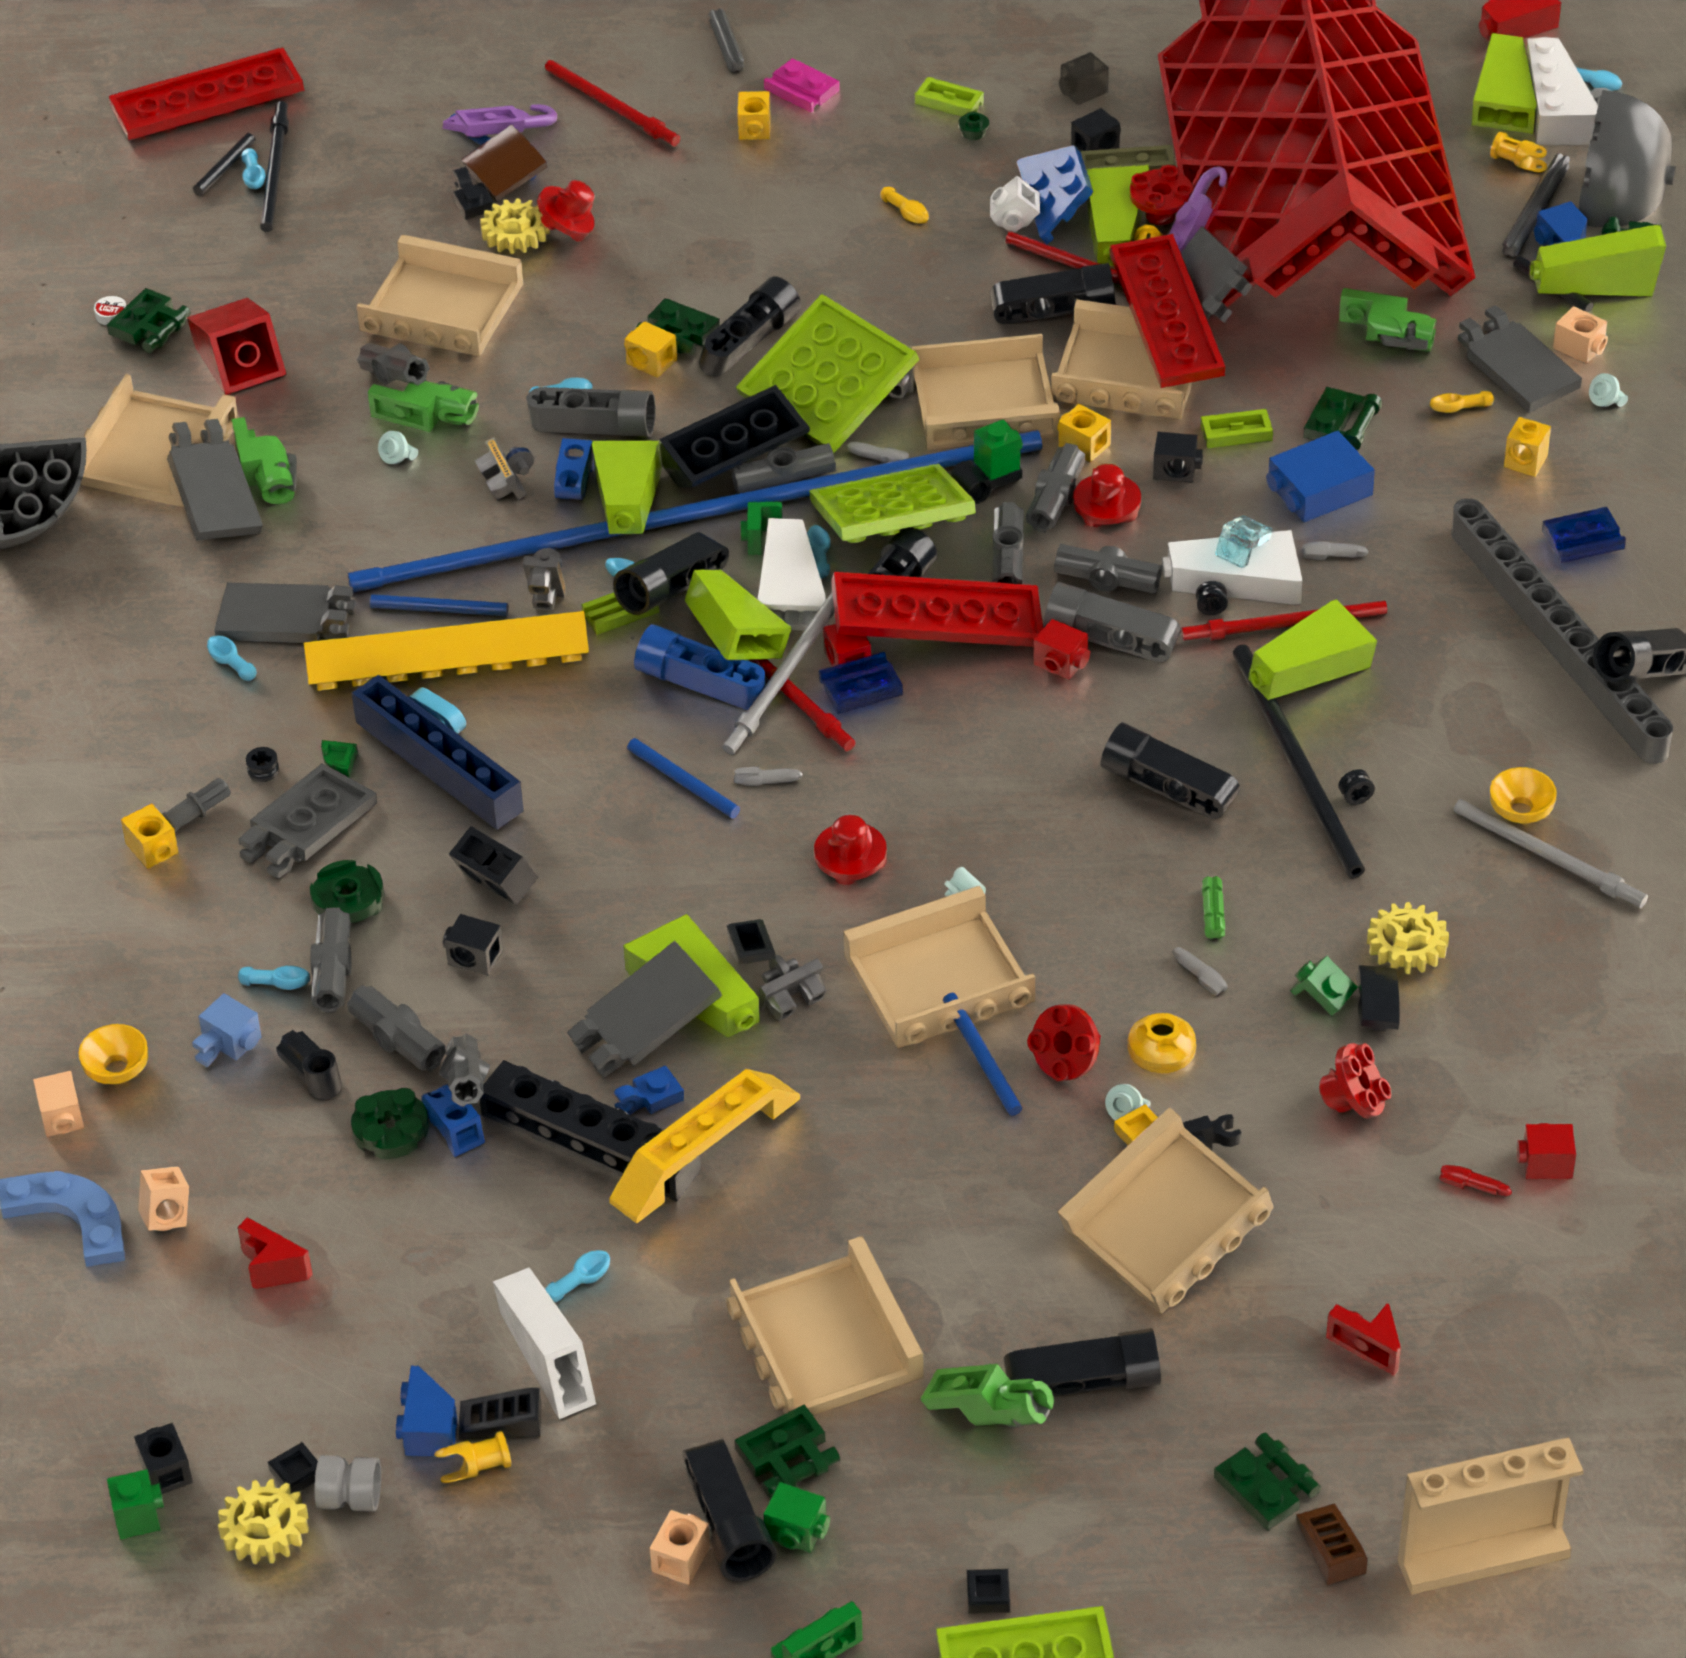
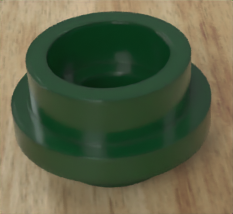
(973, 125)

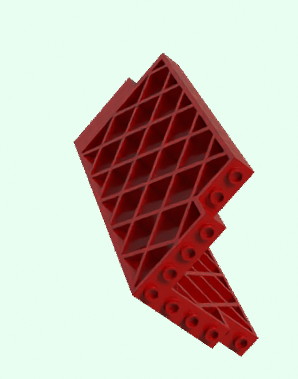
(1379, 151)

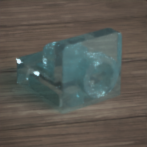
(1239, 538)

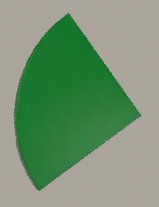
(339, 755)

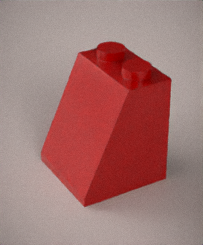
(237, 345)

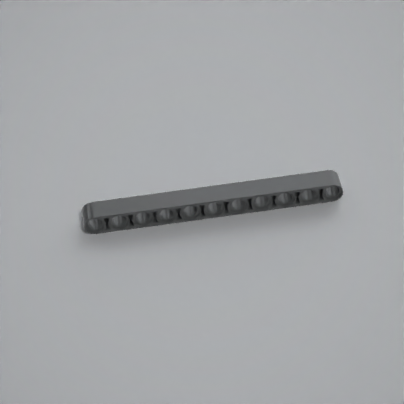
(1559, 629)

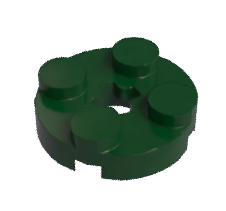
(345, 874)
(384, 1106)

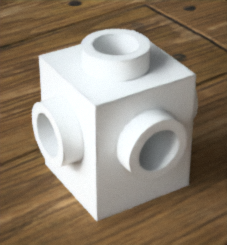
(1014, 205)

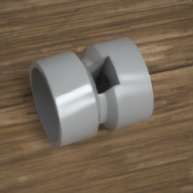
(342, 1483)

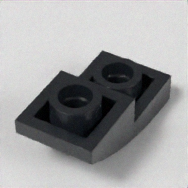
(1378, 998)

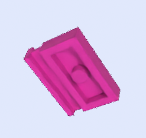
(801, 85)

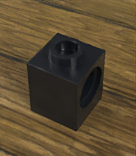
(1096, 131)
(1176, 457)
(473, 944)
(170, 1470)

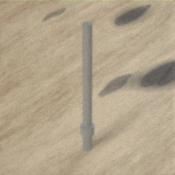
(749, 721)
(1609, 883)

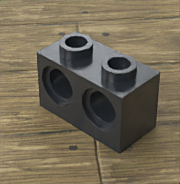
(493, 865)

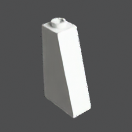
(790, 574)
(1269, 576)
(546, 1342)

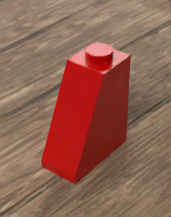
(1519, 17)

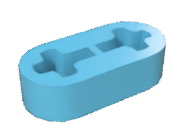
(440, 708)

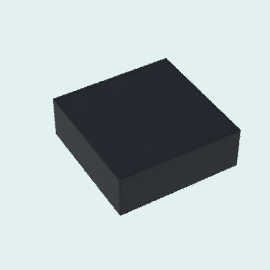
(295, 1467)
(988, 1591)

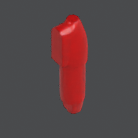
(1463, 1177)

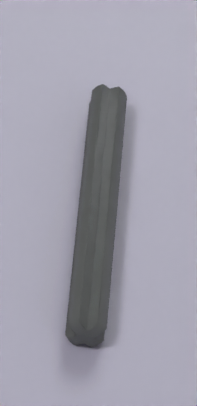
(1537, 202)

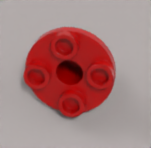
(1160, 193)
(568, 209)
(1107, 497)
(850, 850)
(1064, 1042)
(1355, 1082)

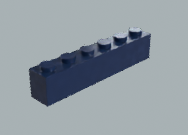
(438, 752)

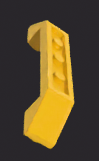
(642, 1183)

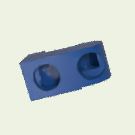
(573, 471)
(456, 1123)

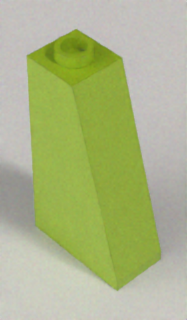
(1505, 88)
(1110, 209)
(1602, 265)
(627, 482)
(735, 618)
(1313, 652)
(738, 1005)

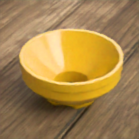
(1525, 787)
(113, 1044)
(1159, 1052)

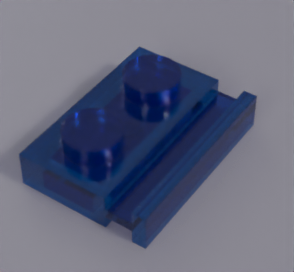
(1583, 534)
(860, 682)

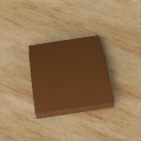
(504, 162)

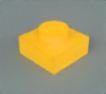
(1134, 1123)

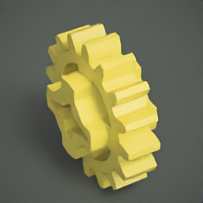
(513, 226)
(1408, 937)
(263, 1521)

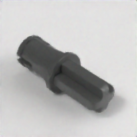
(197, 803)

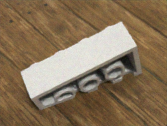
(1562, 99)

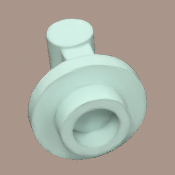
(1605, 391)
(394, 448)
(962, 881)
(1123, 1100)

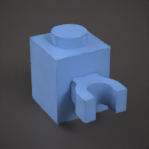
(226, 1028)

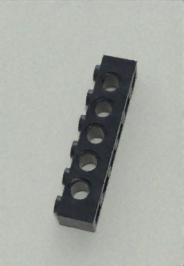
(573, 1122)

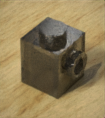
(1084, 78)

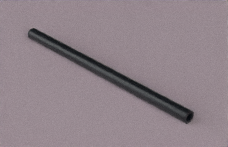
(1303, 771)

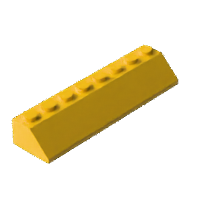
(446, 648)

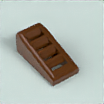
(1337, 1568)

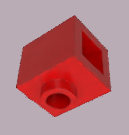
(1061, 649)
(1547, 1151)

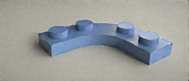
(74, 1197)

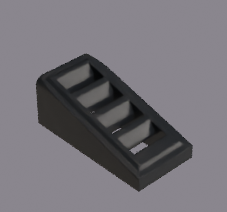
(750, 942)
(516, 1425)

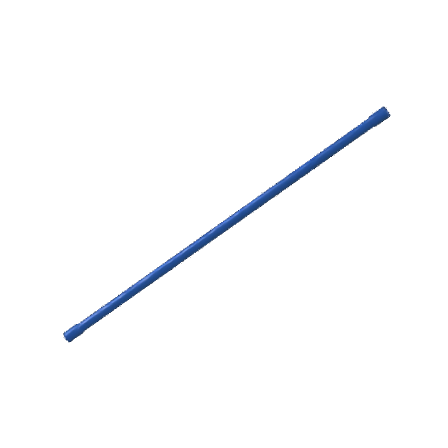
(377, 577)

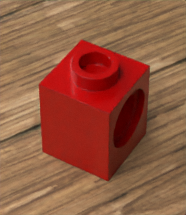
(844, 648)

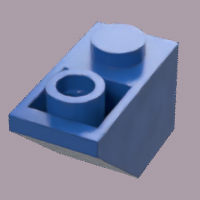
(1560, 224)
(428, 1416)

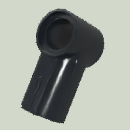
(976, 483)
(313, 1065)

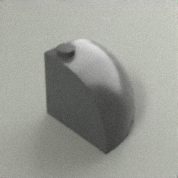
(1626, 161)
(37, 486)

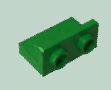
(825, 1637)

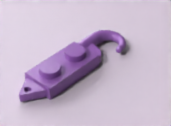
(495, 119)
(1197, 209)

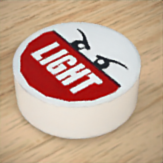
(108, 308)

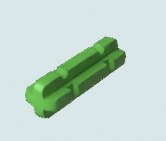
(1213, 907)

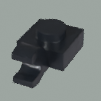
(470, 198)
(1214, 1131)

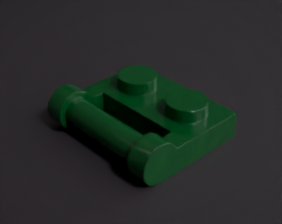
(1334, 412)

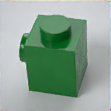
(997, 449)
(135, 1503)
(796, 1517)

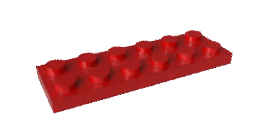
(206, 93)
(1167, 311)
(936, 609)

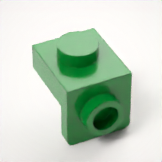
(757, 522)
(1325, 984)

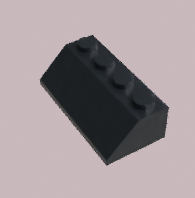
(730, 437)

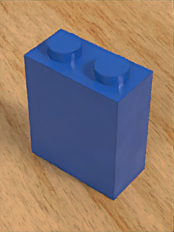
(1320, 476)

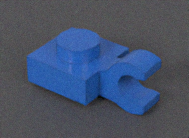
(652, 1090)

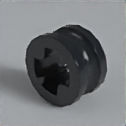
(1209, 590)
(258, 756)
(1356, 787)

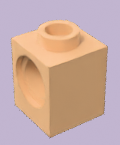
(1580, 335)
(58, 1103)
(161, 1186)
(676, 1560)

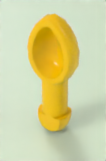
(910, 209)
(1454, 402)

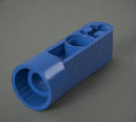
(698, 667)

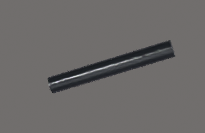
(223, 164)
(1573, 298)

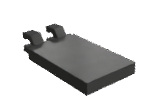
(1214, 272)
(1517, 360)
(212, 483)
(284, 612)
(305, 819)
(644, 1010)

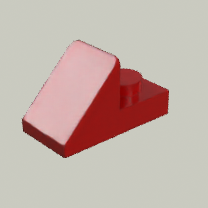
(273, 1257)
(1371, 1341)

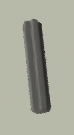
(726, 40)

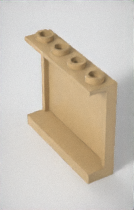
(443, 296)
(1110, 366)
(982, 383)
(132, 444)
(933, 951)
(1164, 1212)
(827, 1333)
(1486, 1515)

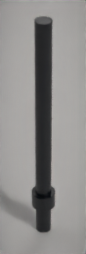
(279, 128)

